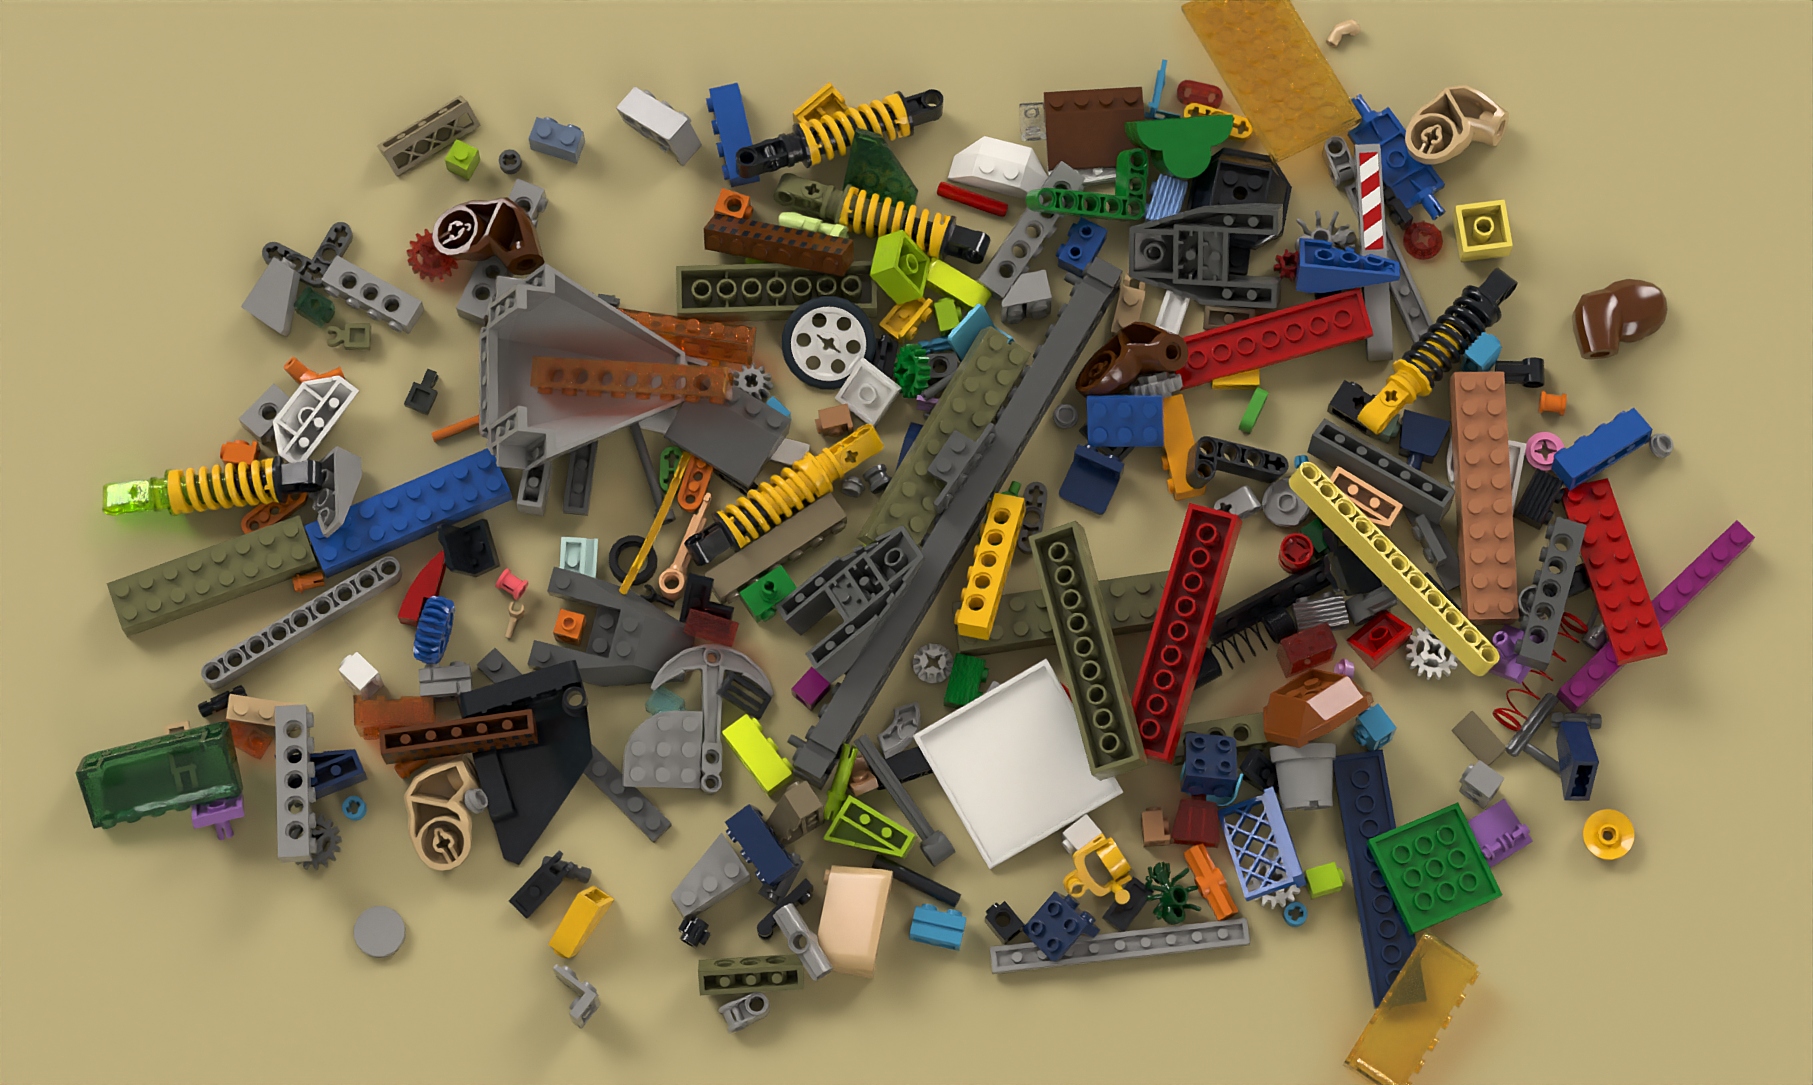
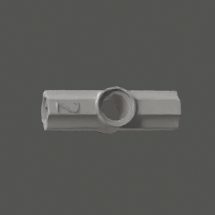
(794, 928)

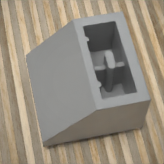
(1027, 298)

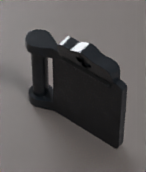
(1346, 569)

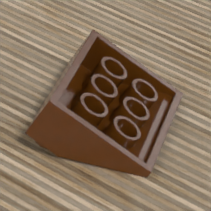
(1089, 125)

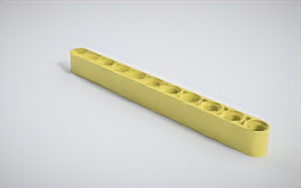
(1394, 569)

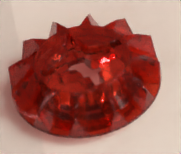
(1420, 250)

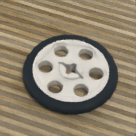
(801, 322)

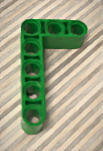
(1097, 202)

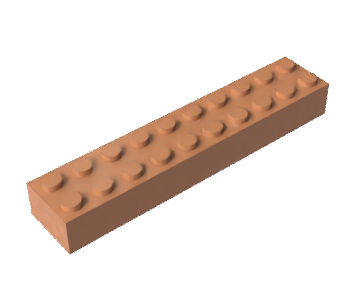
(1483, 498)

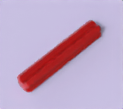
(972, 199)

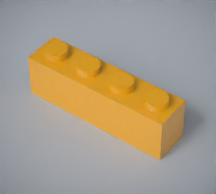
(1177, 442)

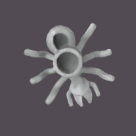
(1340, 238)

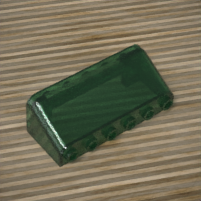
(160, 775)

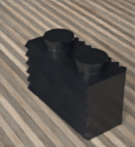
(1538, 499)

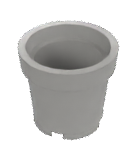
(1304, 775)

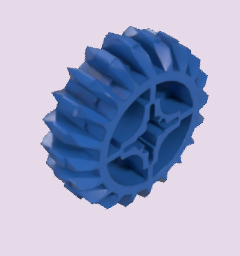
(434, 630)

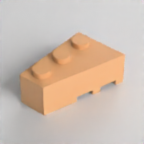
(1371, 502)

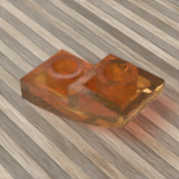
(250, 739)

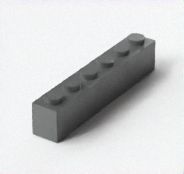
(1381, 471)

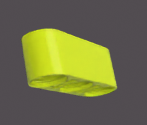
(955, 285)

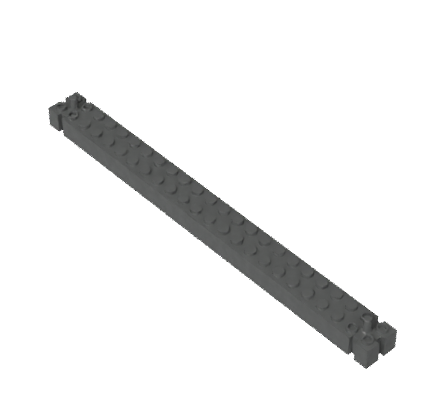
(958, 523)

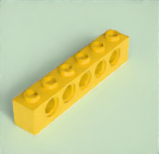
(980, 622)

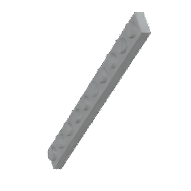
(1125, 945)

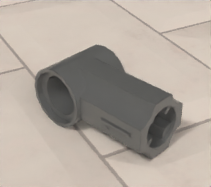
(1364, 607)

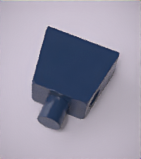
(1421, 437)

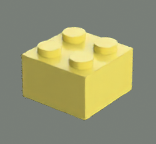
(1482, 230)

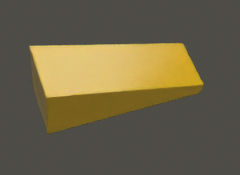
(1246, 380)

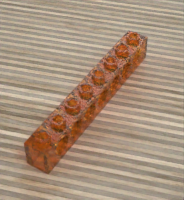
(546, 367)

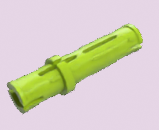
(836, 794)

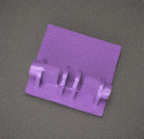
(1499, 832)

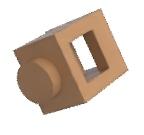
(834, 421)
(1154, 828)

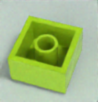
(900, 267)

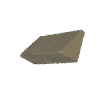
(1219, 316)
(1479, 738)

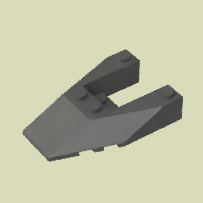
(1192, 254)
(865, 592)
(627, 636)

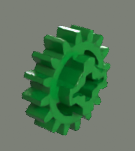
(912, 370)

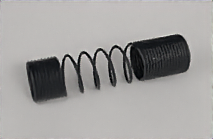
(1278, 626)

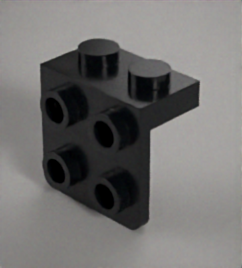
(468, 548)

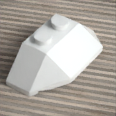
(998, 167)
(311, 416)

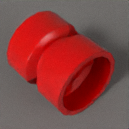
(1295, 553)

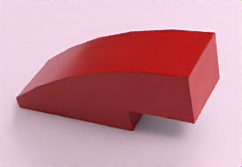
(423, 587)

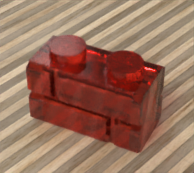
(710, 628)

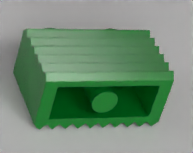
(965, 680)

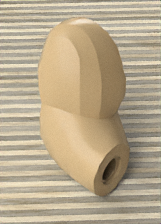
(1453, 121)
(437, 813)

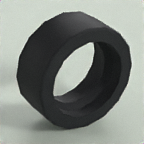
(632, 541)

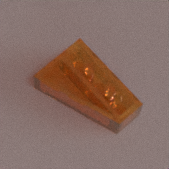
(388, 714)

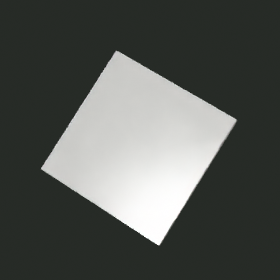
(1015, 764)

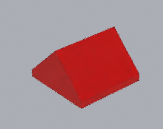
(1380, 638)

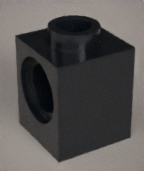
(1008, 932)

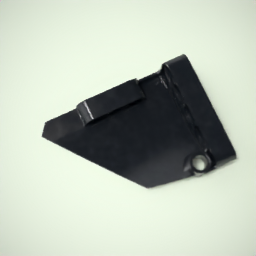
(533, 780)

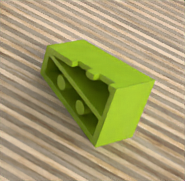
(869, 830)

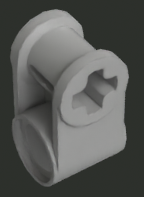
(1340, 165)
(1240, 502)
(743, 1012)

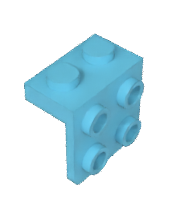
(967, 330)

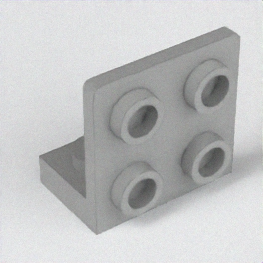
(583, 1007)

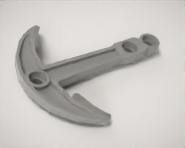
(711, 679)

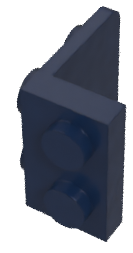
(1091, 479)
(1209, 765)
(1059, 925)

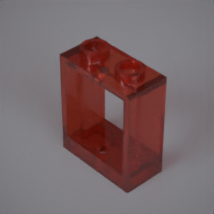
(1313, 644)

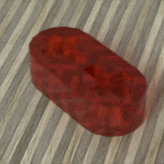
(1200, 93)

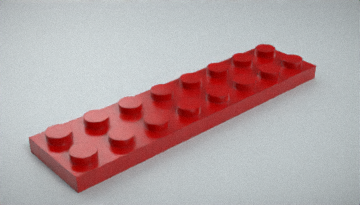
(1275, 338)
(1614, 573)

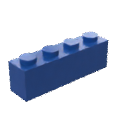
(732, 129)
(1601, 448)

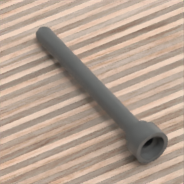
(650, 472)

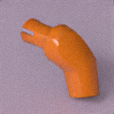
(301, 373)

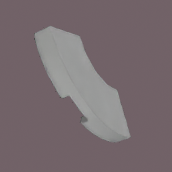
(901, 731)

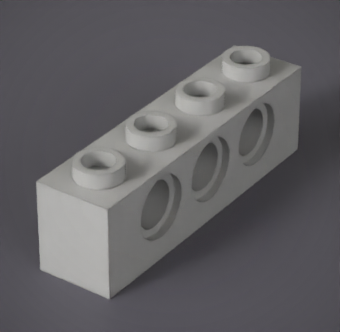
(342, 272)

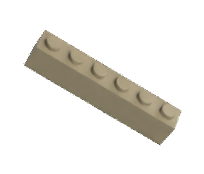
(777, 547)

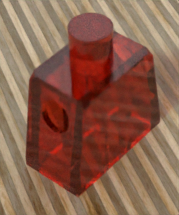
(1196, 823)

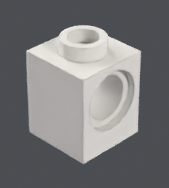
(1079, 834)

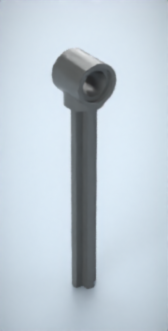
(934, 843)

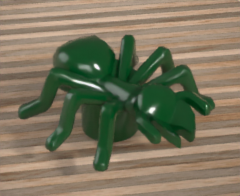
(1171, 897)

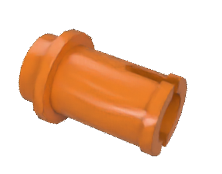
(308, 581)
(406, 768)

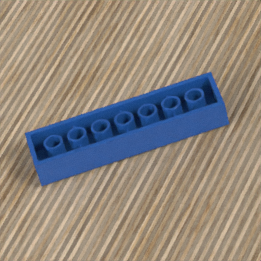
(411, 512)

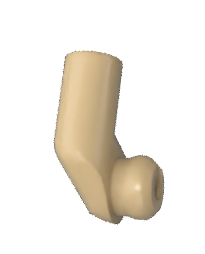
(1349, 26)

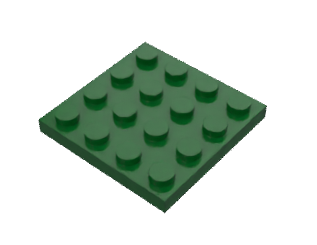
(1434, 868)

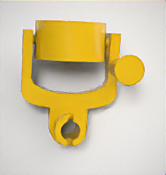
(1114, 862)

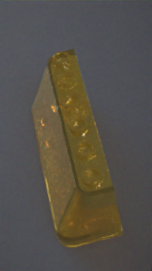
(1412, 1013)

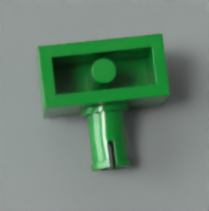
(766, 593)

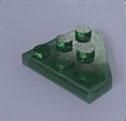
(878, 171)

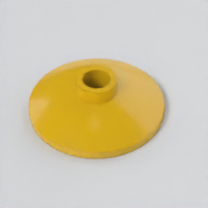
(1608, 822)

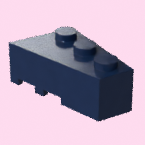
(333, 771)
(760, 845)

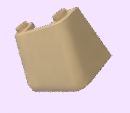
(853, 917)

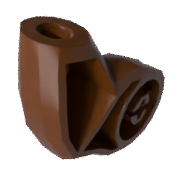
(488, 229)
(1617, 313)
(1131, 353)

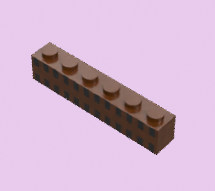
(779, 244)
(458, 736)

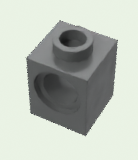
(948, 360)

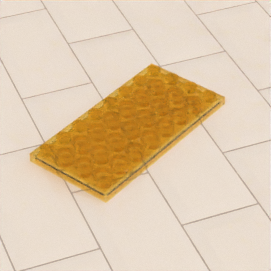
(1273, 72)

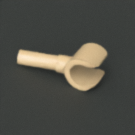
(514, 616)

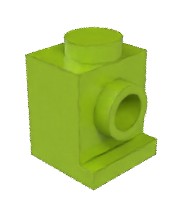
(946, 316)

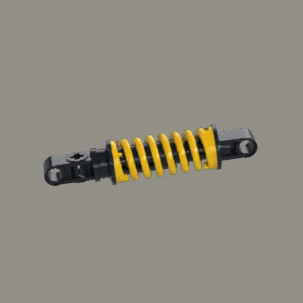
(817, 138)

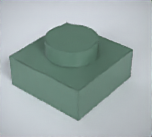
(1391, 430)

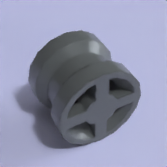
(877, 478)

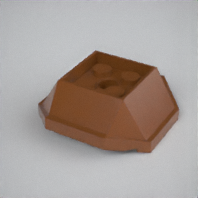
(1312, 707)

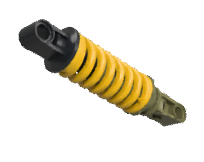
(882, 219)

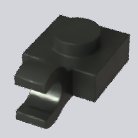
(422, 395)

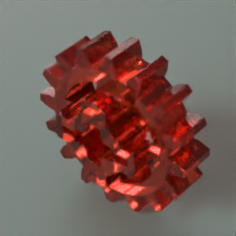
(425, 247)

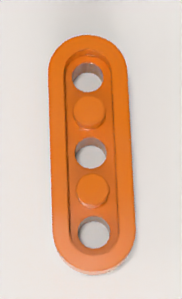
(694, 488)
(263, 516)

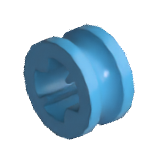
(361, 810)
(1302, 909)

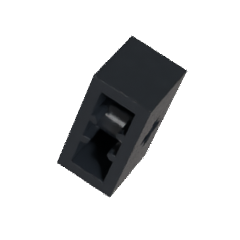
(1344, 401)

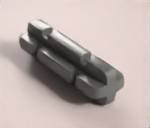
(1593, 720)
(583, 873)

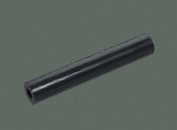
(918, 881)

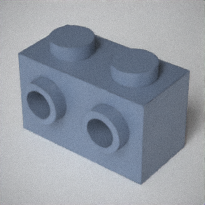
(557, 139)

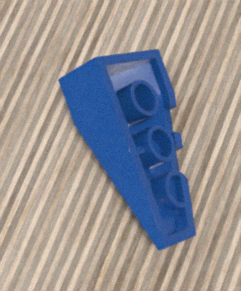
(1331, 269)

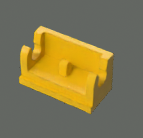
(822, 103)

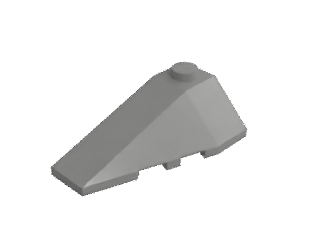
(339, 483)

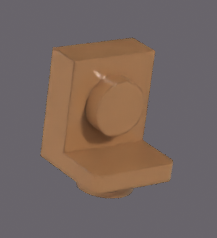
(861, 778)

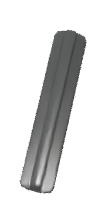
(1532, 724)

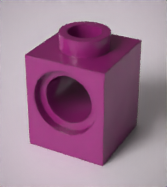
(811, 688)

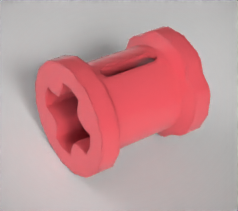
(512, 584)

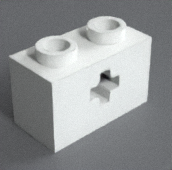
(360, 676)

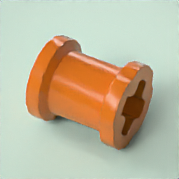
(1552, 403)

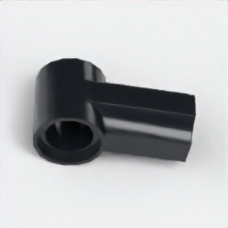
(1526, 372)

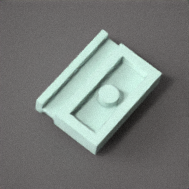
(579, 555)

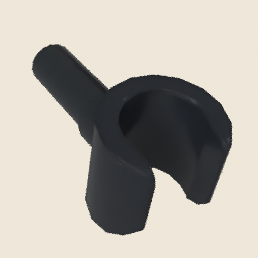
(656, 597)

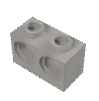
(1480, 783)

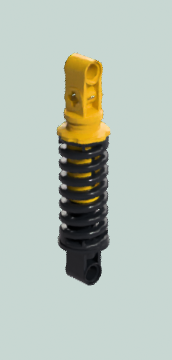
(1439, 348)

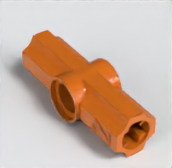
(1210, 882)

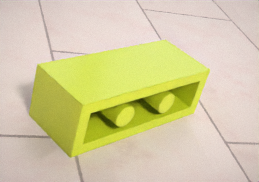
(758, 754)

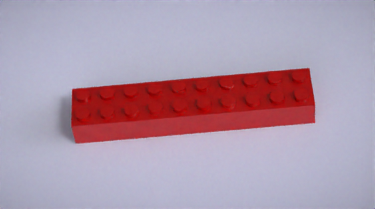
(1183, 628)

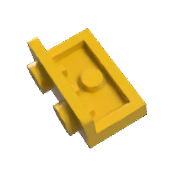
(904, 319)

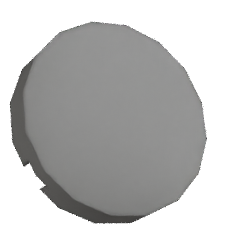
(1283, 505)
(379, 931)

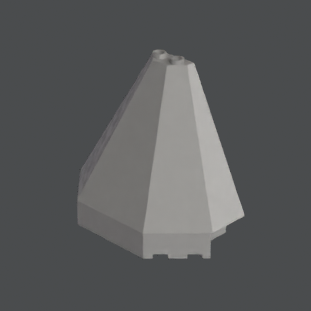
(562, 320)

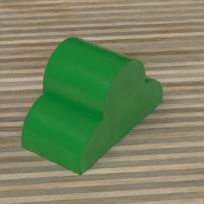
(1180, 144)

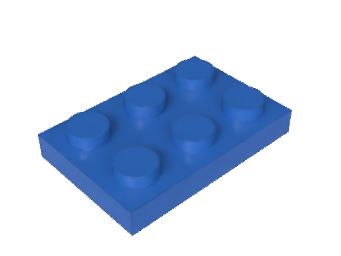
(1125, 420)

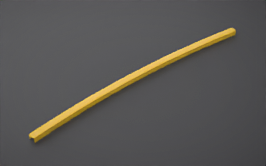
(659, 519)

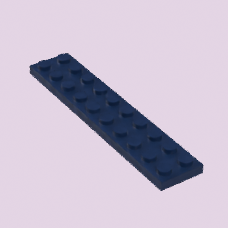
(1365, 814)

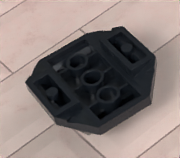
(1246, 174)

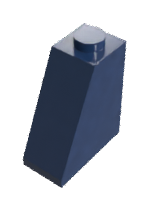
(1576, 760)

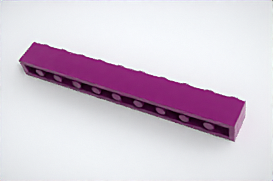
(1666, 607)

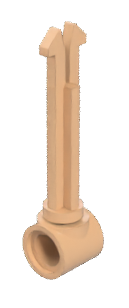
(678, 569)

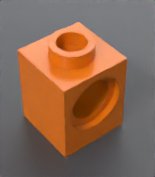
(728, 198)
(569, 627)

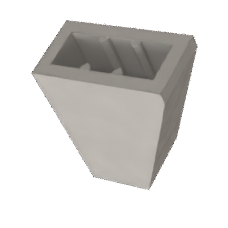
(275, 295)

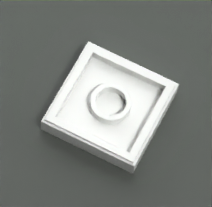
(868, 392)

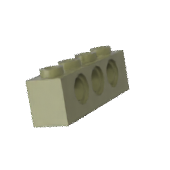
(1250, 724)
(750, 974)

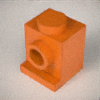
(239, 452)

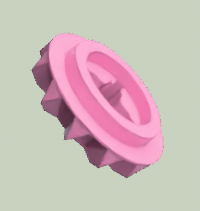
(1535, 443)

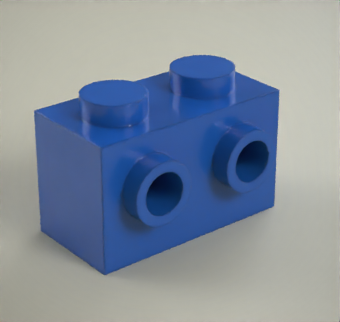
(1082, 247)

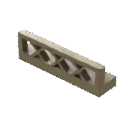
(421, 129)

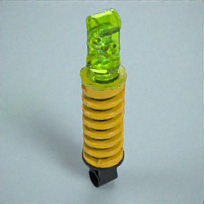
(214, 489)

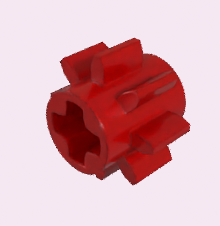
(1287, 258)

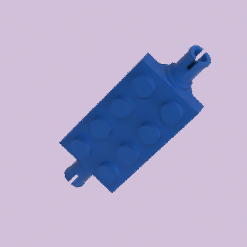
(1407, 178)

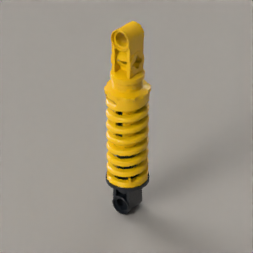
(807, 477)

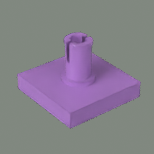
(1505, 642)
(219, 814)

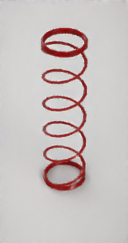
(1500, 710)

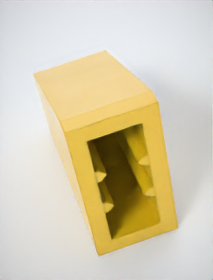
(580, 921)

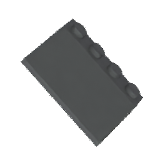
(732, 435)

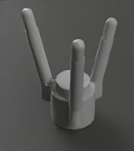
(1596, 636)

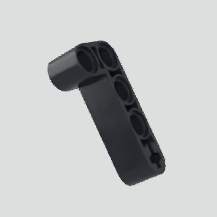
(1266, 464)

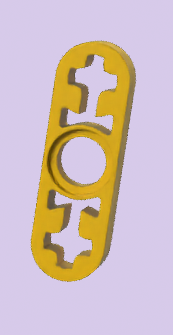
(1237, 120)

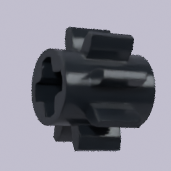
(694, 932)

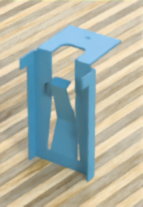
(1160, 81)

